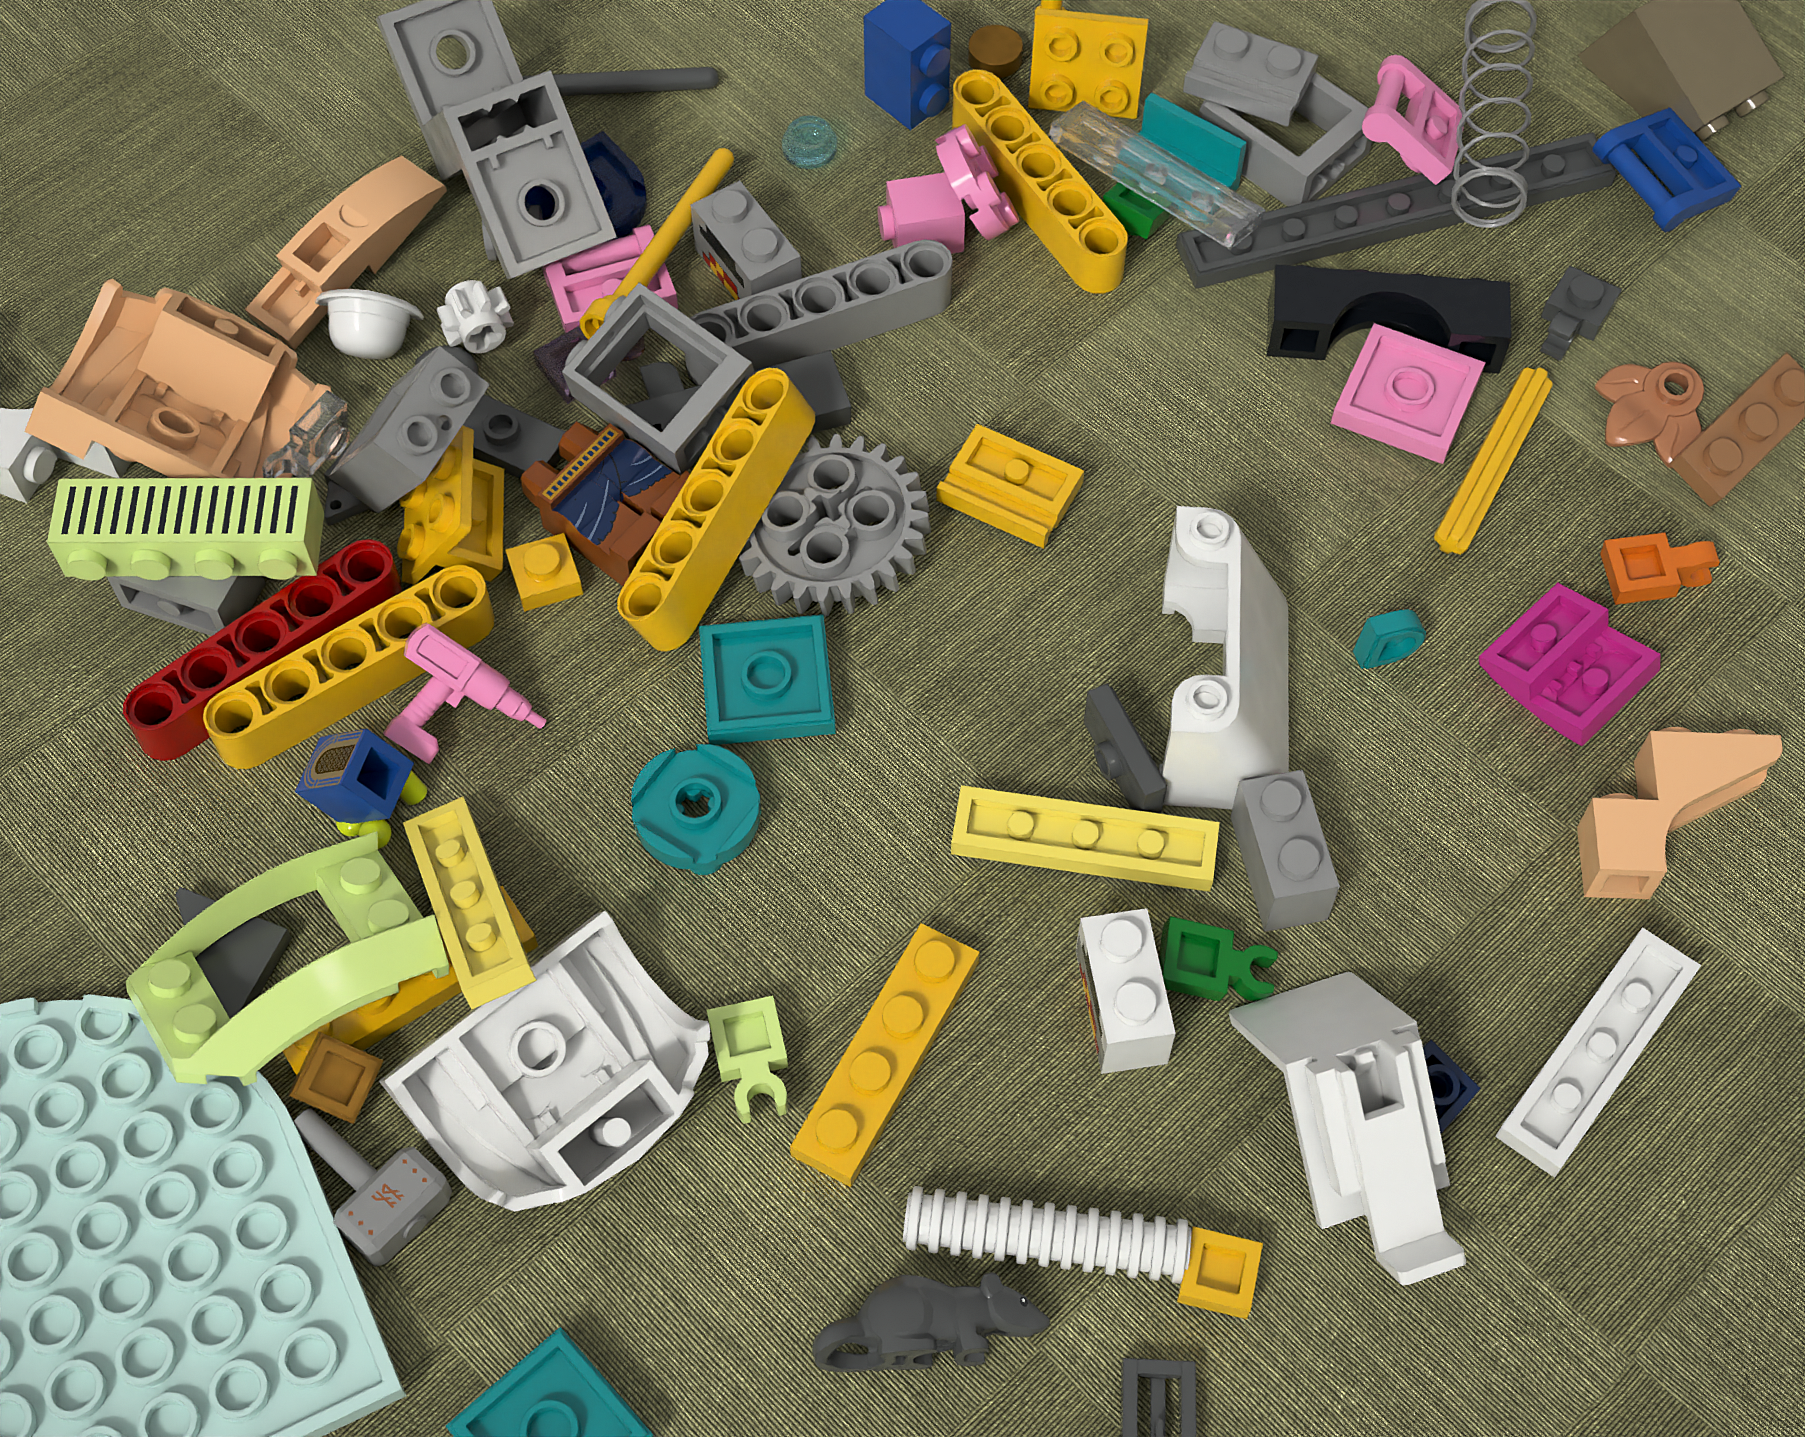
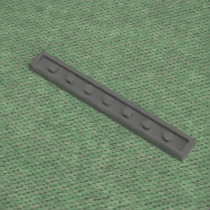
(1392, 211)

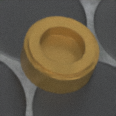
(995, 50)

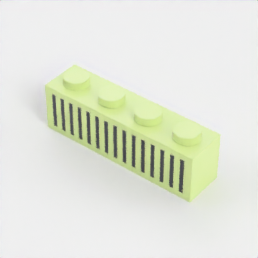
(186, 527)

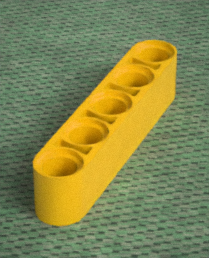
(1042, 183)
(716, 510)
(319, 667)

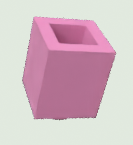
(922, 210)

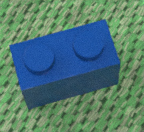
(907, 60)

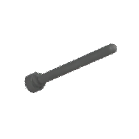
(635, 81)

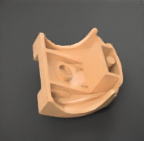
(174, 388)

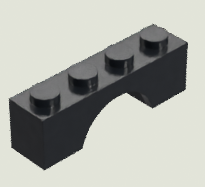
(1321, 305)

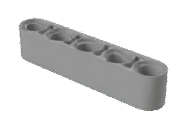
(832, 307)

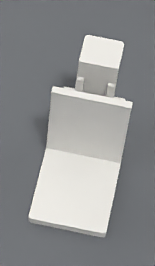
(1361, 1116)

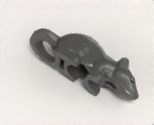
(919, 1316)

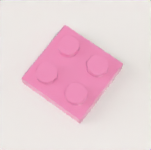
(1407, 393)

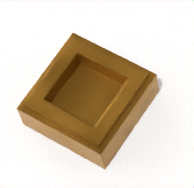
(335, 1077)

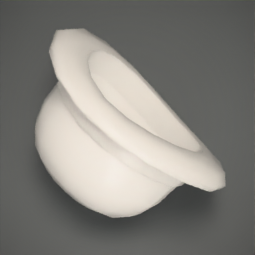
(367, 321)

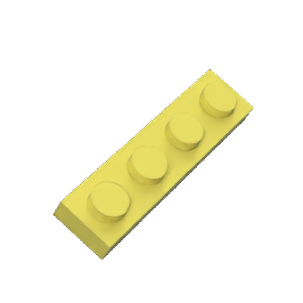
(1085, 838)
(468, 903)

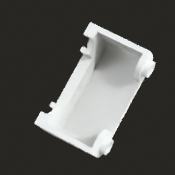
(1232, 722)

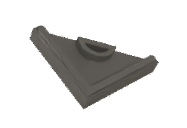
(239, 960)

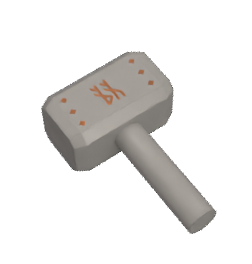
(387, 1203)

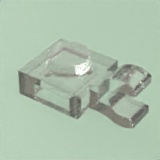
(313, 439)

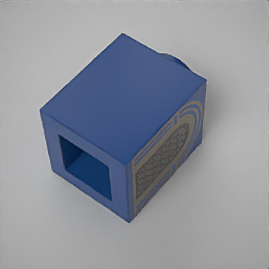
(354, 777)

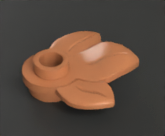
(1648, 411)

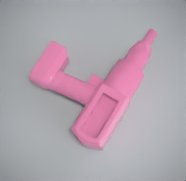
(454, 674)

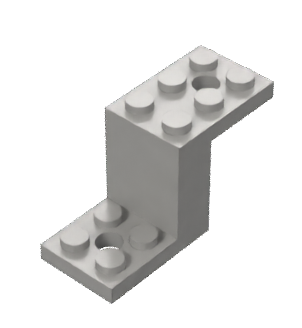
(497, 131)

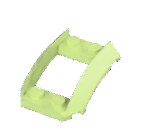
(386, 947)

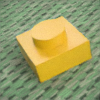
(544, 572)
(1220, 1273)

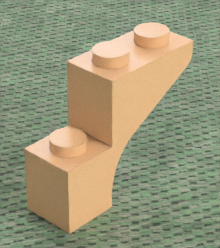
(1677, 782)

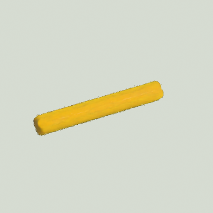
(1493, 461)

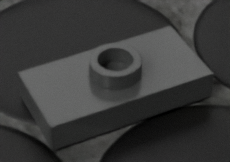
(511, 437)
(1122, 752)

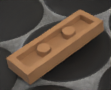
(1744, 431)

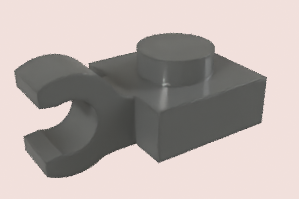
(1576, 307)

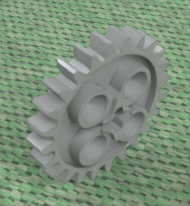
(836, 527)

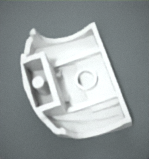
(556, 1077)

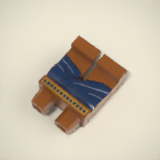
(604, 497)

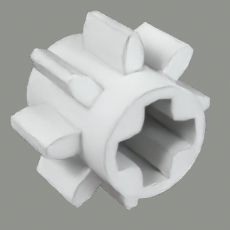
(475, 316)

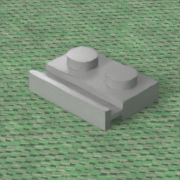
(1250, 73)

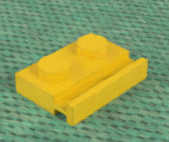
(1010, 485)

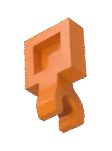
(1650, 570)

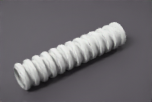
(1047, 1234)

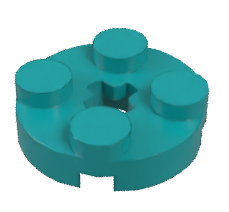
(701, 841)

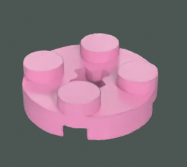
(971, 176)

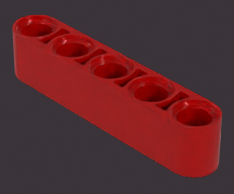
(234, 651)

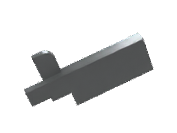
(812, 375)

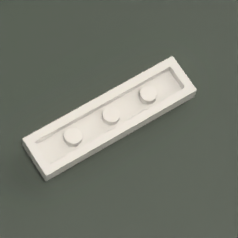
(1597, 1052)

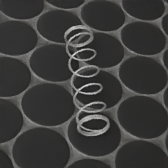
(1507, 173)

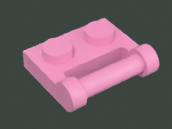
(1430, 124)
(598, 273)

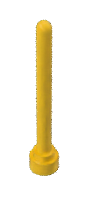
(663, 241)

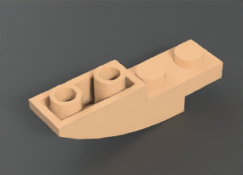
(342, 241)

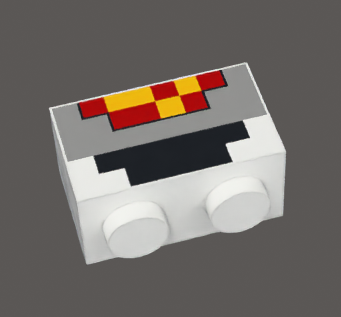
(1124, 991)

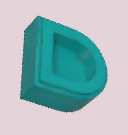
(1389, 638)

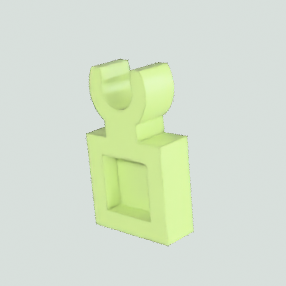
(749, 1047)

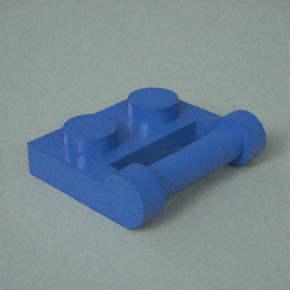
(1676, 158)

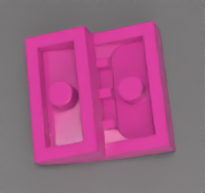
(1569, 664)

